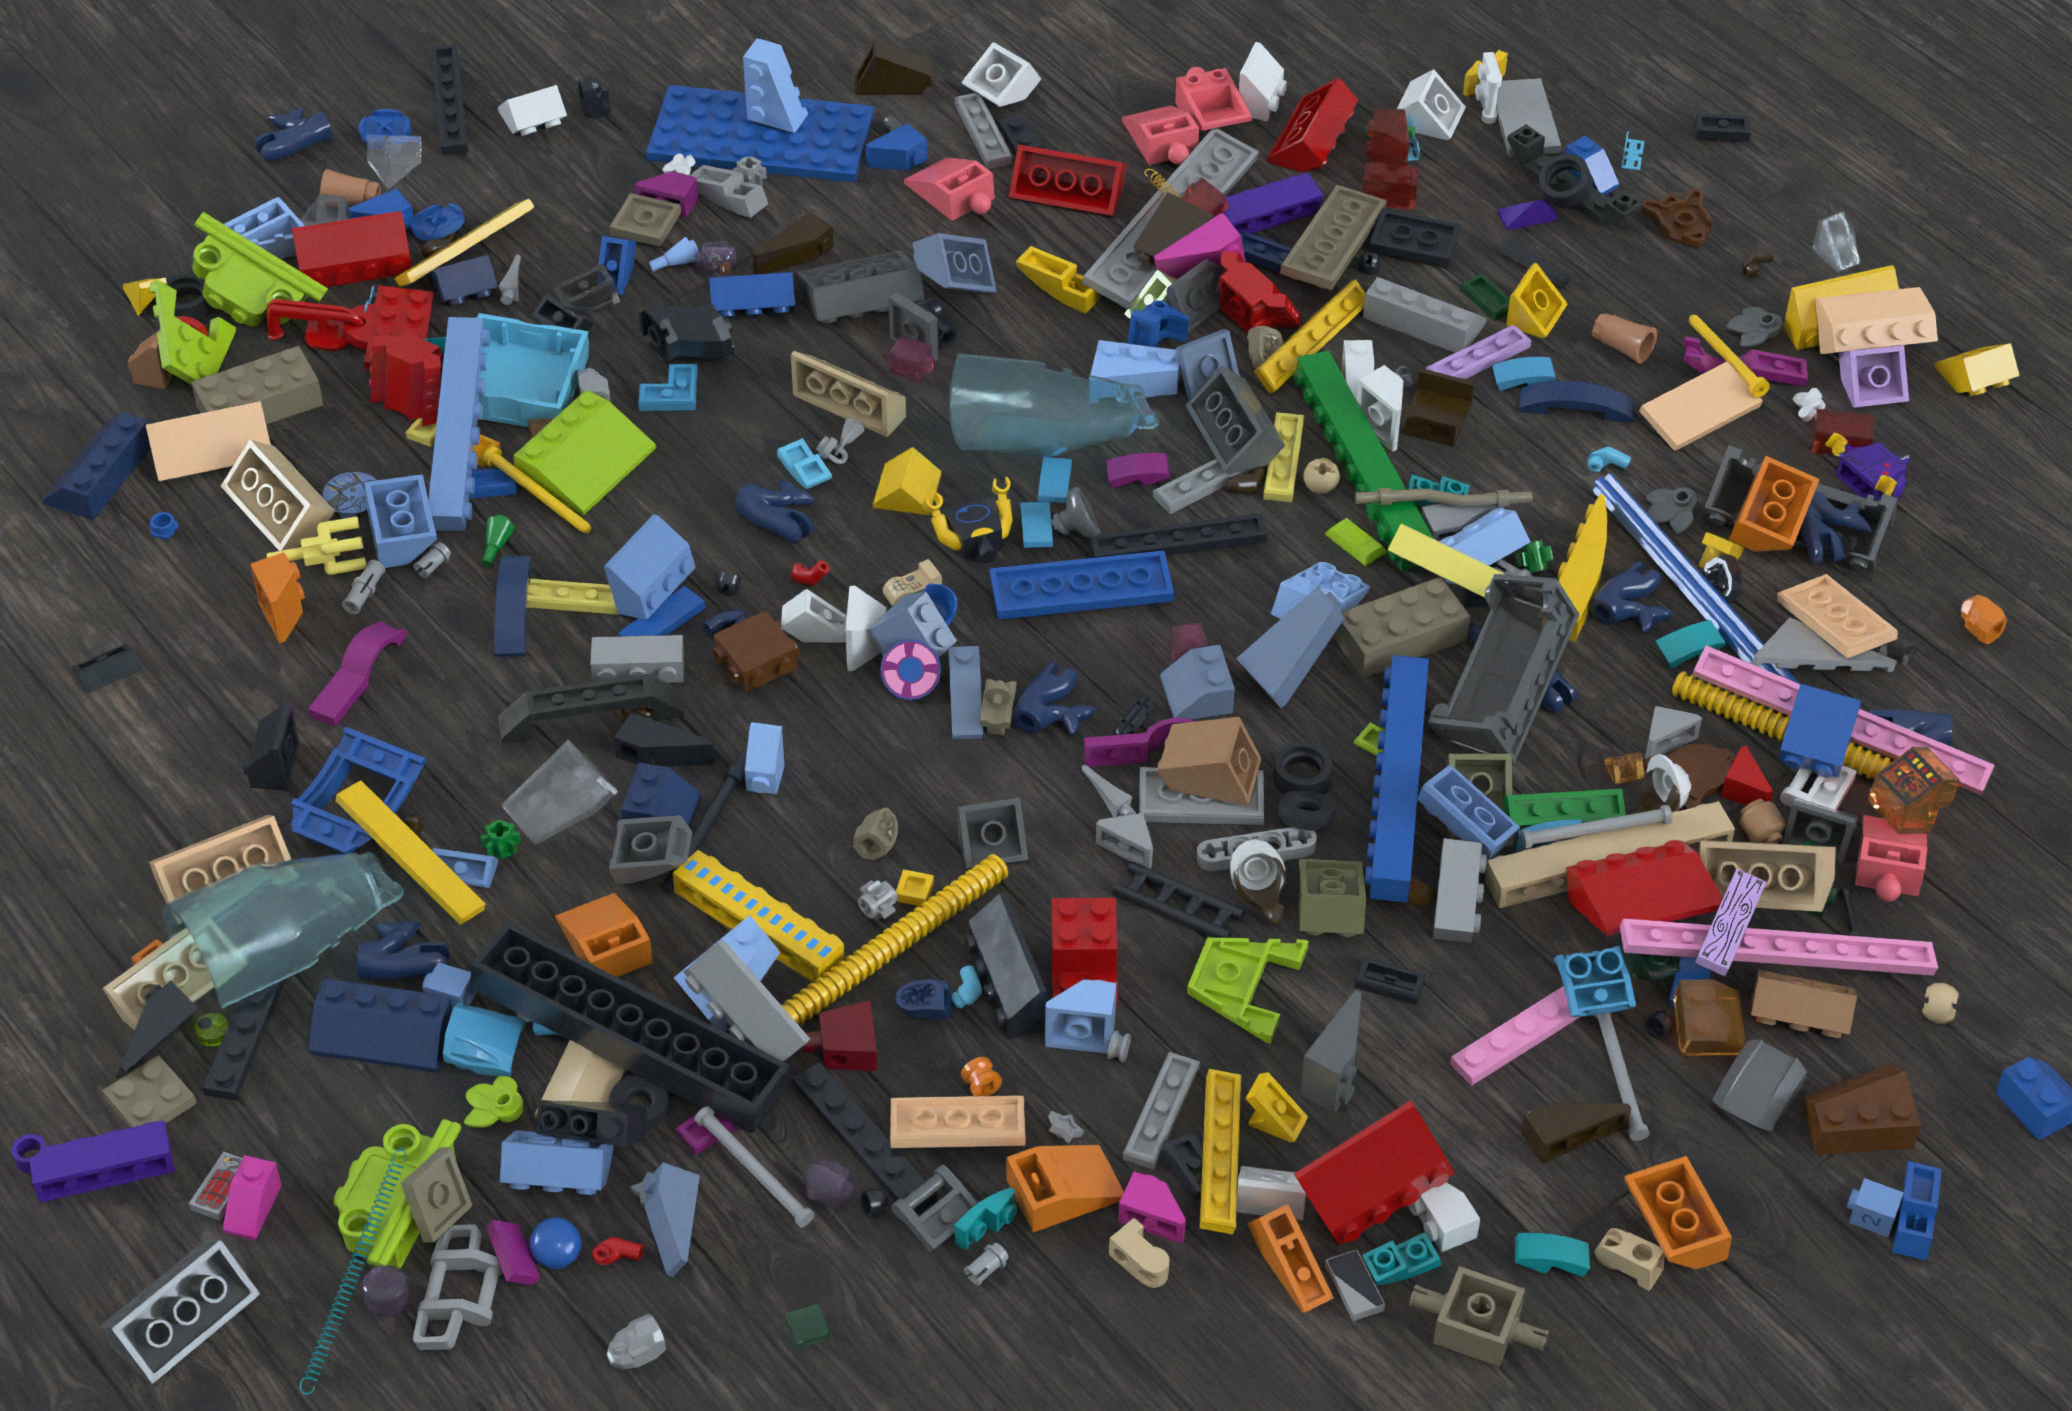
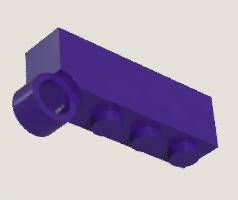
(1274, 204)
(95, 1160)

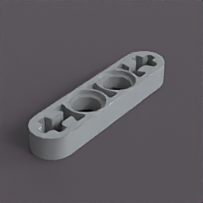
(1280, 836)

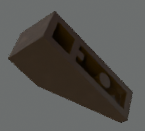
(795, 245)
(1568, 1126)

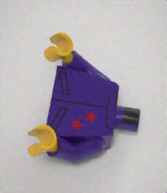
(1870, 468)

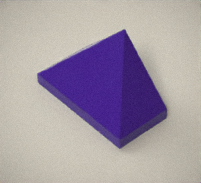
(1527, 214)

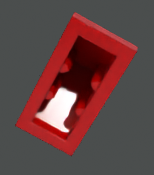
(1745, 780)

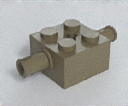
(1479, 1316)

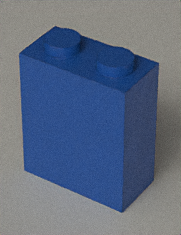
(1819, 731)

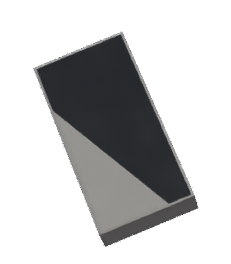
(1355, 1285)

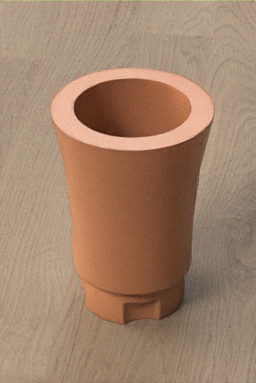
(353, 188)
(1625, 336)

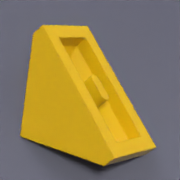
(140, 294)

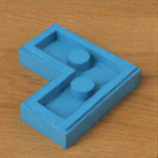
(676, 395)

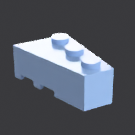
(769, 89)
(269, 227)
(1149, 367)
(1490, 537)
(752, 948)

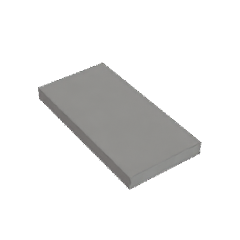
(1526, 103)
(1168, 806)

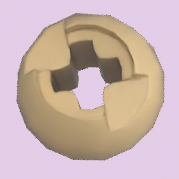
(1321, 476)
(1939, 1007)

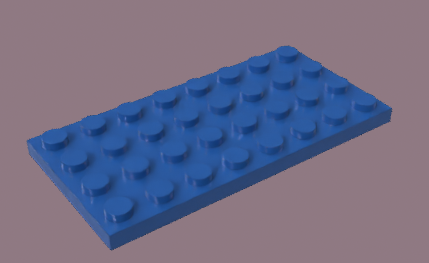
(718, 134)

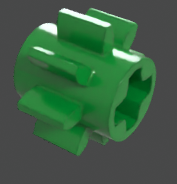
(1534, 556)
(500, 839)

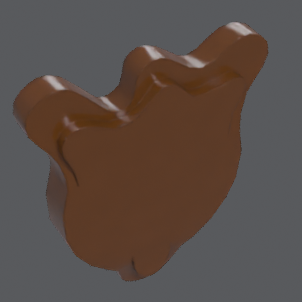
(1679, 219)
(1706, 769)

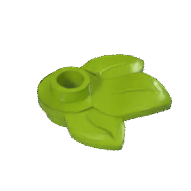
(494, 1103)

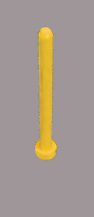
(1757, 385)
(493, 457)

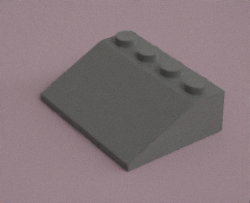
(859, 285)

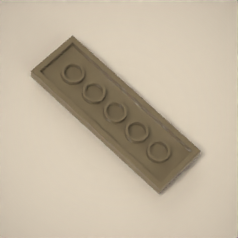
(1333, 237)

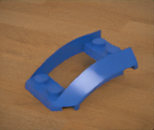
(366, 753)

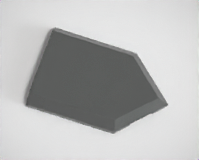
(1197, 292)

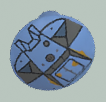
(347, 493)

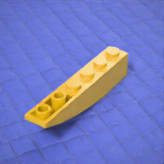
(1583, 570)

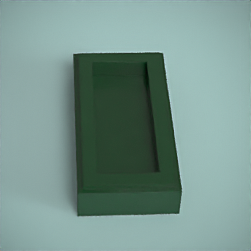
(1486, 296)

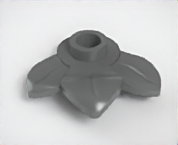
(1755, 326)
(1667, 507)

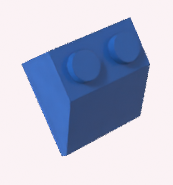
(2036, 1096)

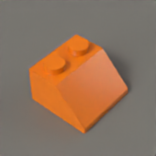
(278, 593)

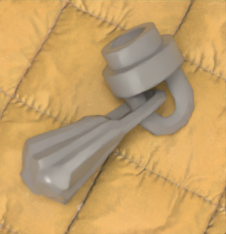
(851, 430)

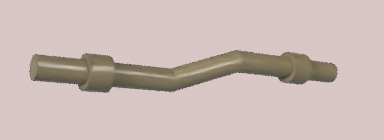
(1500, 498)

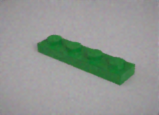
(1575, 805)

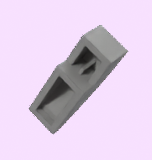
(729, 190)

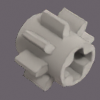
(751, 170)
(877, 899)

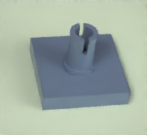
(1203, 358)

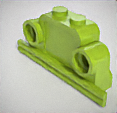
(244, 276)
(355, 1199)

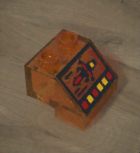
(1913, 791)

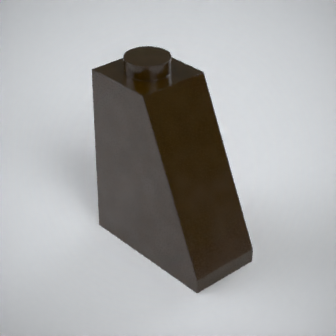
(893, 72)
(1169, 224)

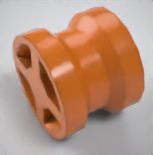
(981, 1077)

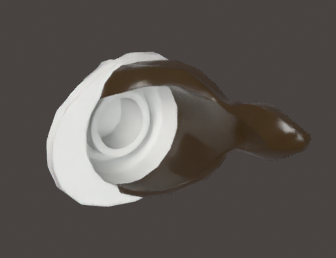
(1663, 785)
(1259, 877)

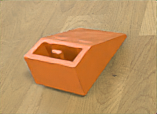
(607, 935)
(1061, 1183)

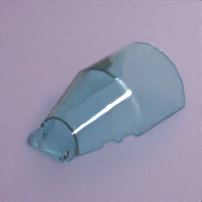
(1039, 411)
(278, 917)

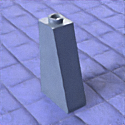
(1292, 645)

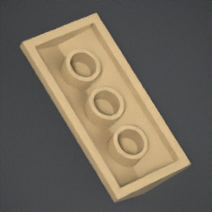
(174, 961)
(583, 1077)

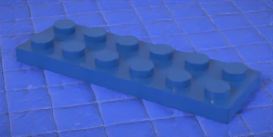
(1081, 585)

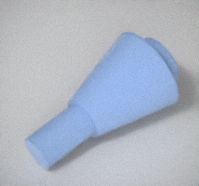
(681, 253)

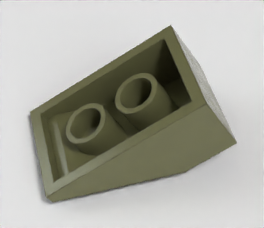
(1488, 774)
(1331, 897)

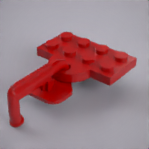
(337, 326)

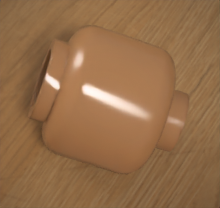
(1762, 822)

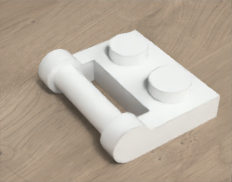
(1487, 90)
(1825, 791)

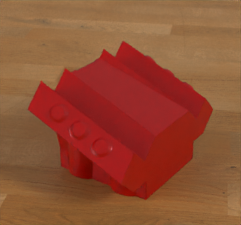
(1252, 298)
(407, 375)

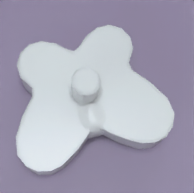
(680, 164)
(1809, 403)

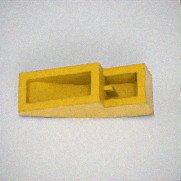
(1057, 278)

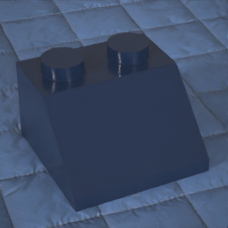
(464, 279)
(659, 793)

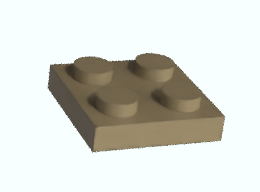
(645, 219)
(149, 1094)
(436, 1194)

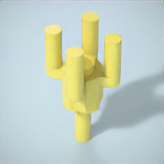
(324, 549)

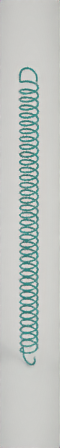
(350, 1272)

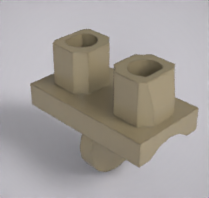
(997, 706)

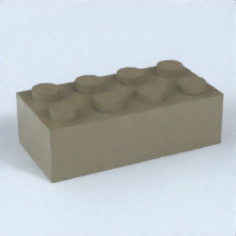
(279, 381)
(1402, 625)

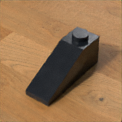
(161, 1018)

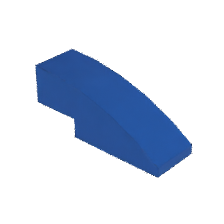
(1917, 1211)

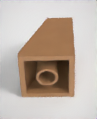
(1211, 760)

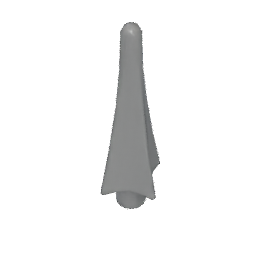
(509, 284)
(1115, 799)

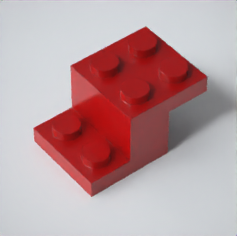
(1083, 942)

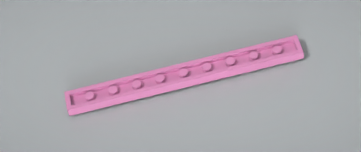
(1868, 730)
(1785, 947)

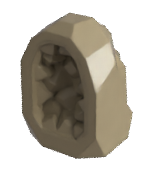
(1262, 343)
(876, 834)

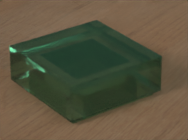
(807, 1326)

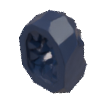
(925, 999)

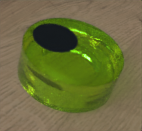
(211, 1029)

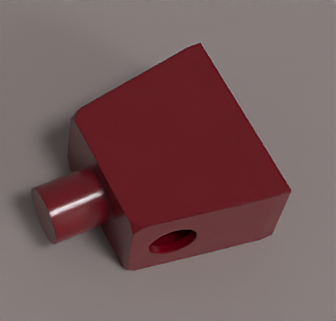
(846, 1038)

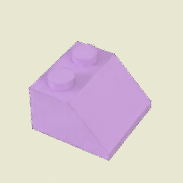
(1874, 376)

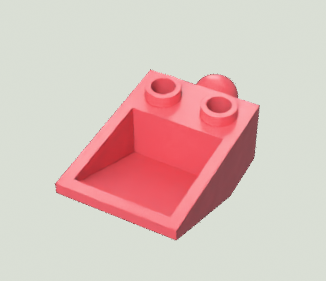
(1211, 98)
(1163, 134)
(955, 186)
(1890, 860)

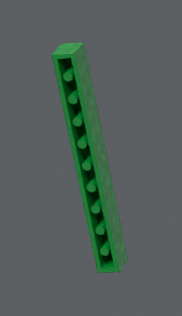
(1356, 445)

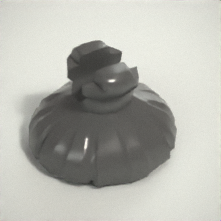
(1077, 516)

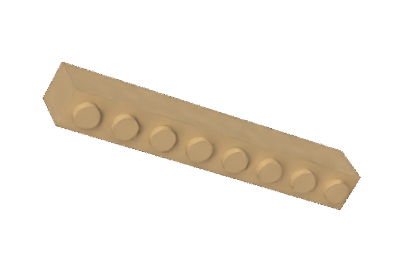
(1543, 869)

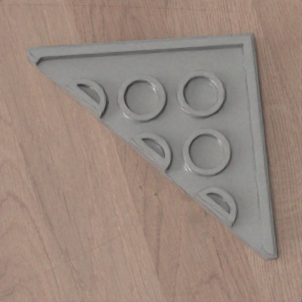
(1799, 645)

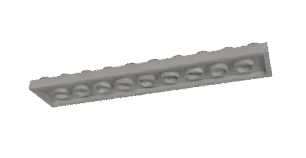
(1216, 159)

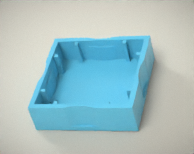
(530, 369)

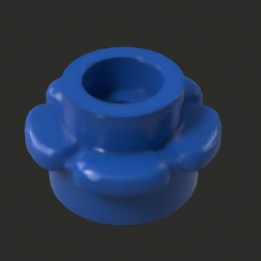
(163, 525)

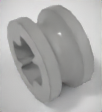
(1119, 1046)

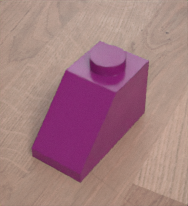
(671, 188)

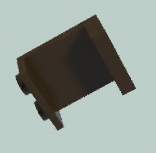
(1437, 407)

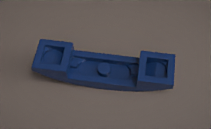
(1576, 395)
(511, 606)

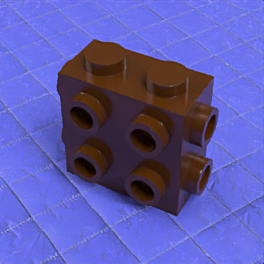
(755, 651)

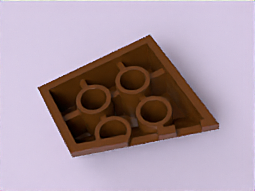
(1863, 1114)

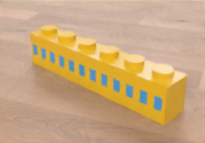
(732, 899)

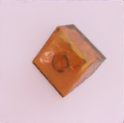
(1708, 1018)

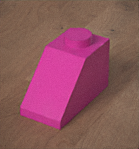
(251, 1197)
(1153, 1207)

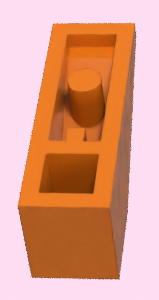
(1290, 1257)

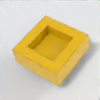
(914, 887)

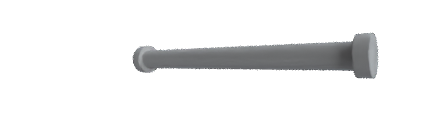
(1661, 815)
(706, 1118)
(1637, 1130)

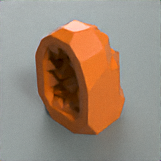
(1983, 618)

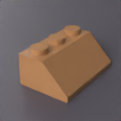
(1803, 1003)

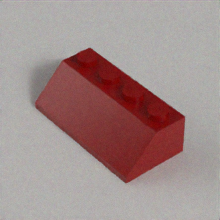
(1314, 127)
(1067, 180)
(353, 249)

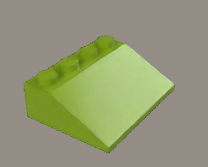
(584, 452)

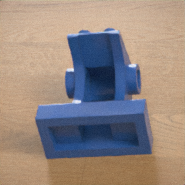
(1156, 323)

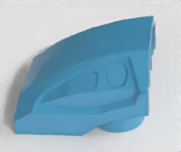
(1596, 982)
(481, 1040)

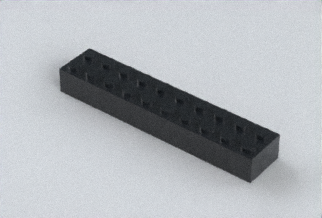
(629, 1027)

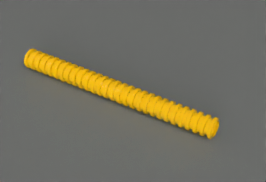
(1766, 720)
(896, 939)

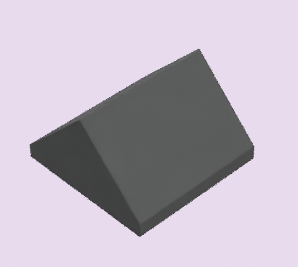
(992, 829)

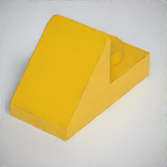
(1718, 546)
(1274, 1109)

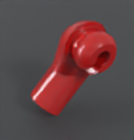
(809, 576)
(616, 1248)

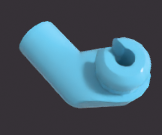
(1606, 456)
(969, 990)

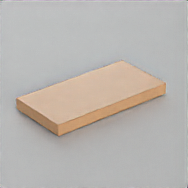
(1700, 406)
(205, 440)
(1837, 616)
(957, 1121)

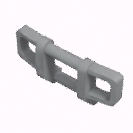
(456, 1309)

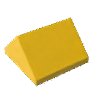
(1535, 304)
(906, 483)

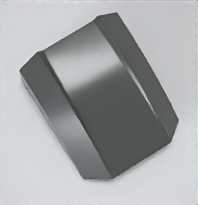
(649, 848)
(1760, 1085)

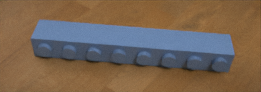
(457, 423)

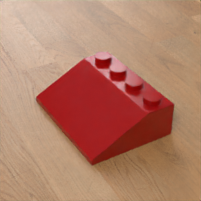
(1642, 885)
(1375, 1173)

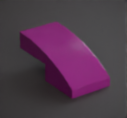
(1143, 466)

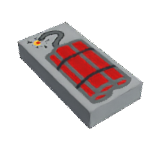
(214, 1191)

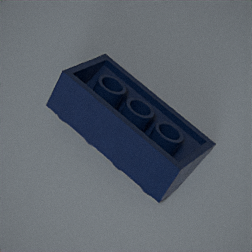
(101, 467)
(379, 1025)

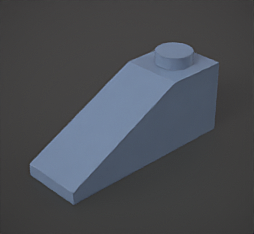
(965, 692)
(671, 1210)

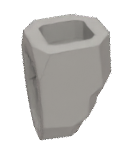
(592, 381)
(636, 1344)

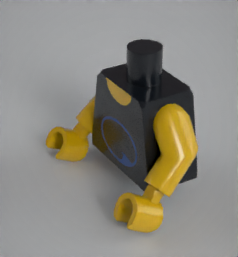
(974, 526)

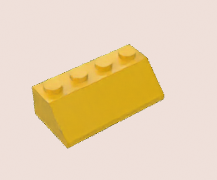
(1801, 313)

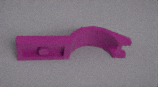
(1761, 363)
(354, 672)
(1127, 747)

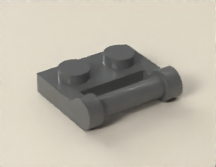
(938, 1221)

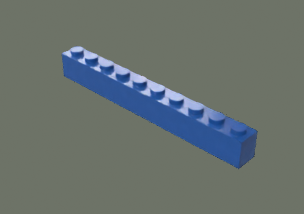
(1398, 779)

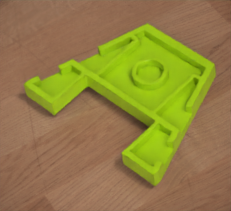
(181, 347)
(1230, 974)

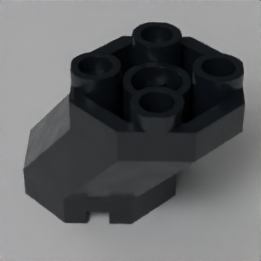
(687, 332)

